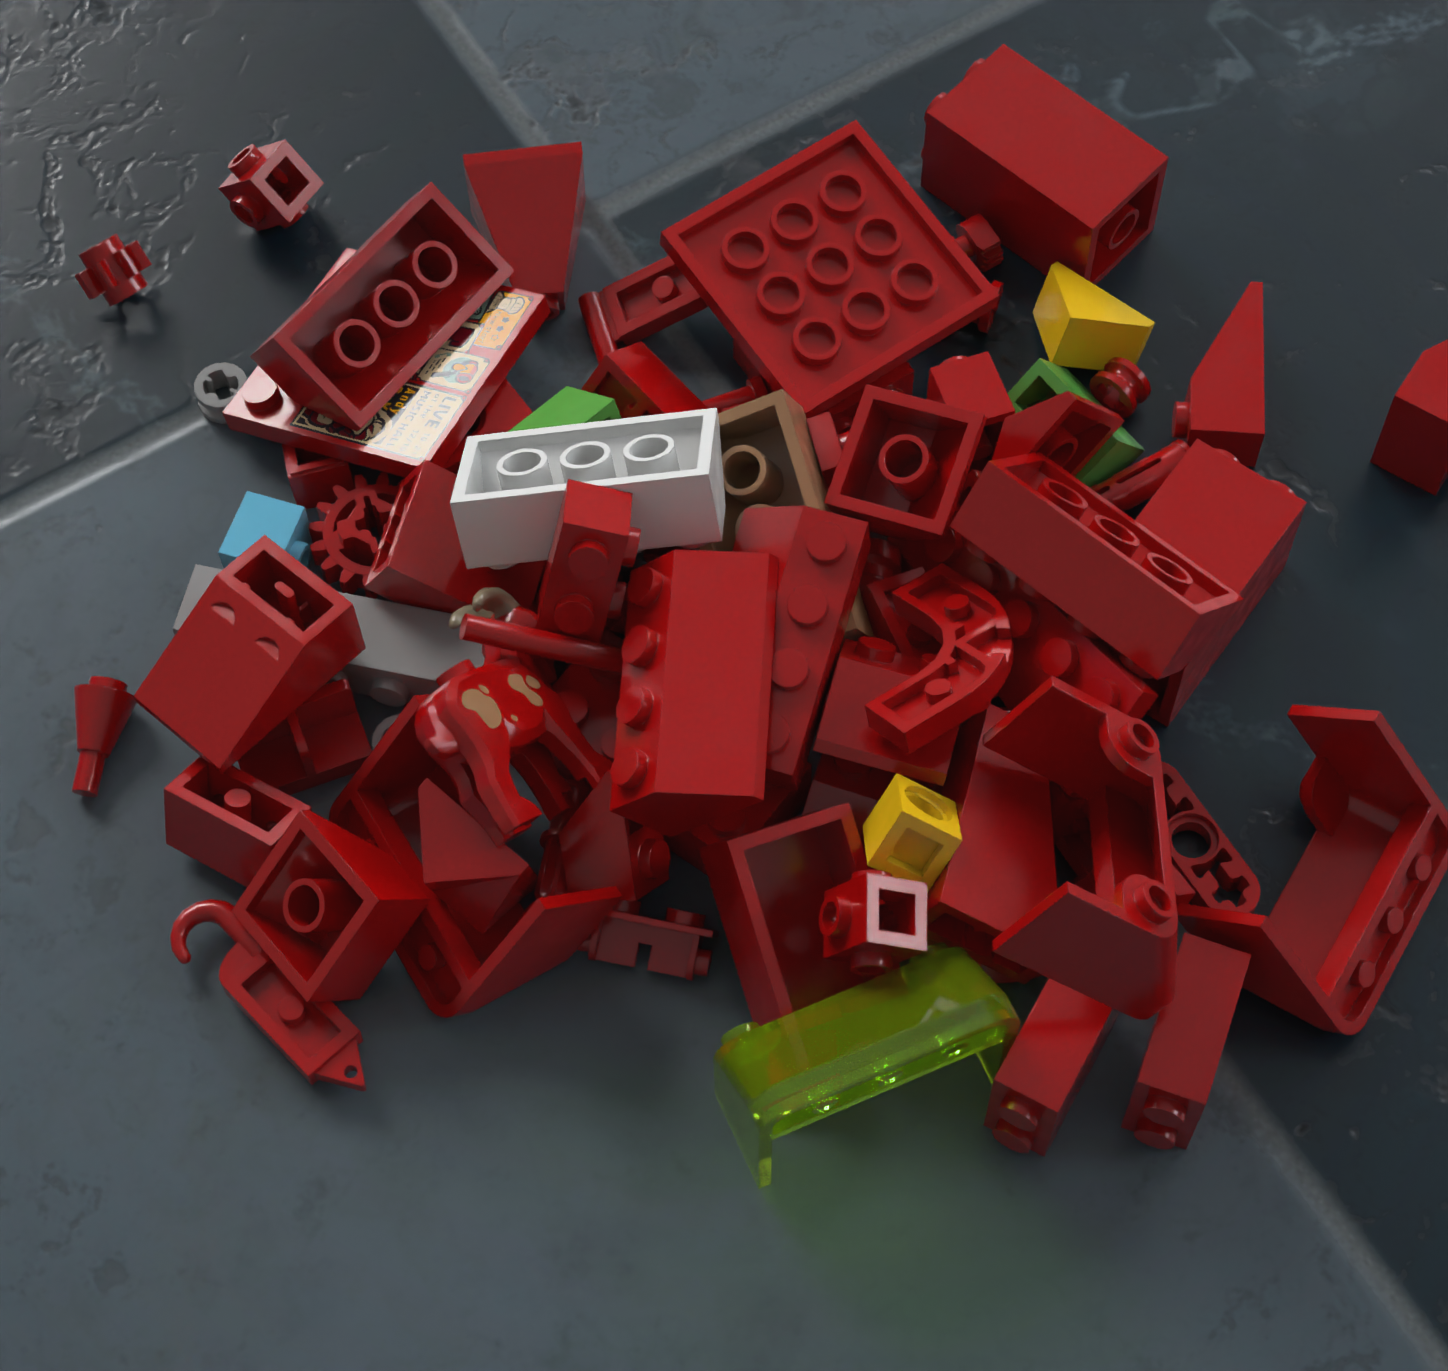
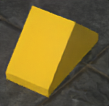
(1086, 324)

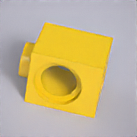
(911, 832)

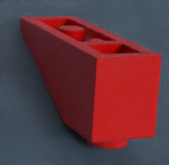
(1227, 387)

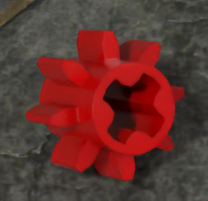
(113, 270)

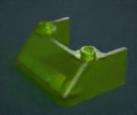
(858, 1047)

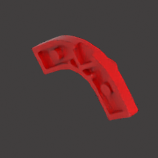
(967, 669)

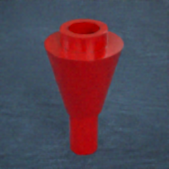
(100, 715)

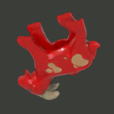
(505, 716)

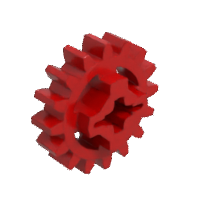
(344, 536)

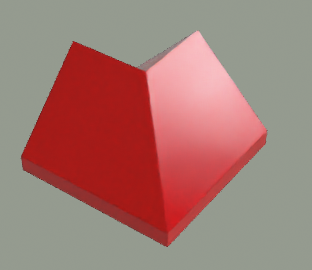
(465, 864)

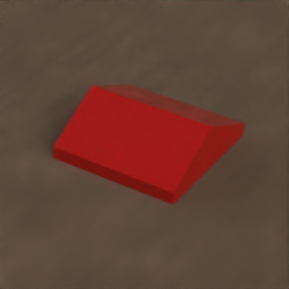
(1061, 428)

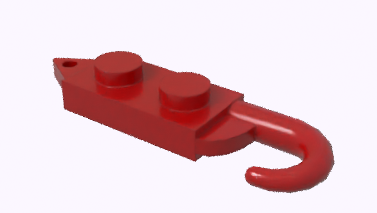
(309, 1034)

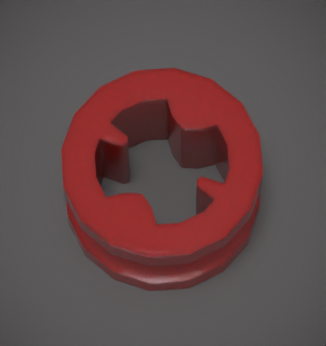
(1120, 386)

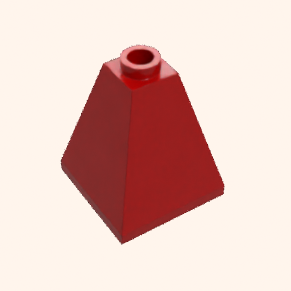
(531, 213)

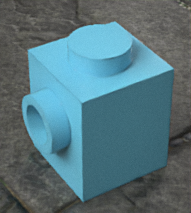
(277, 519)

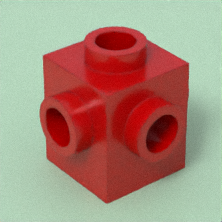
(269, 185)
(874, 921)

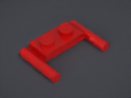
(638, 306)

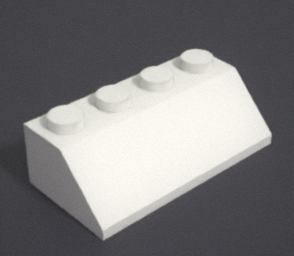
(516, 483)

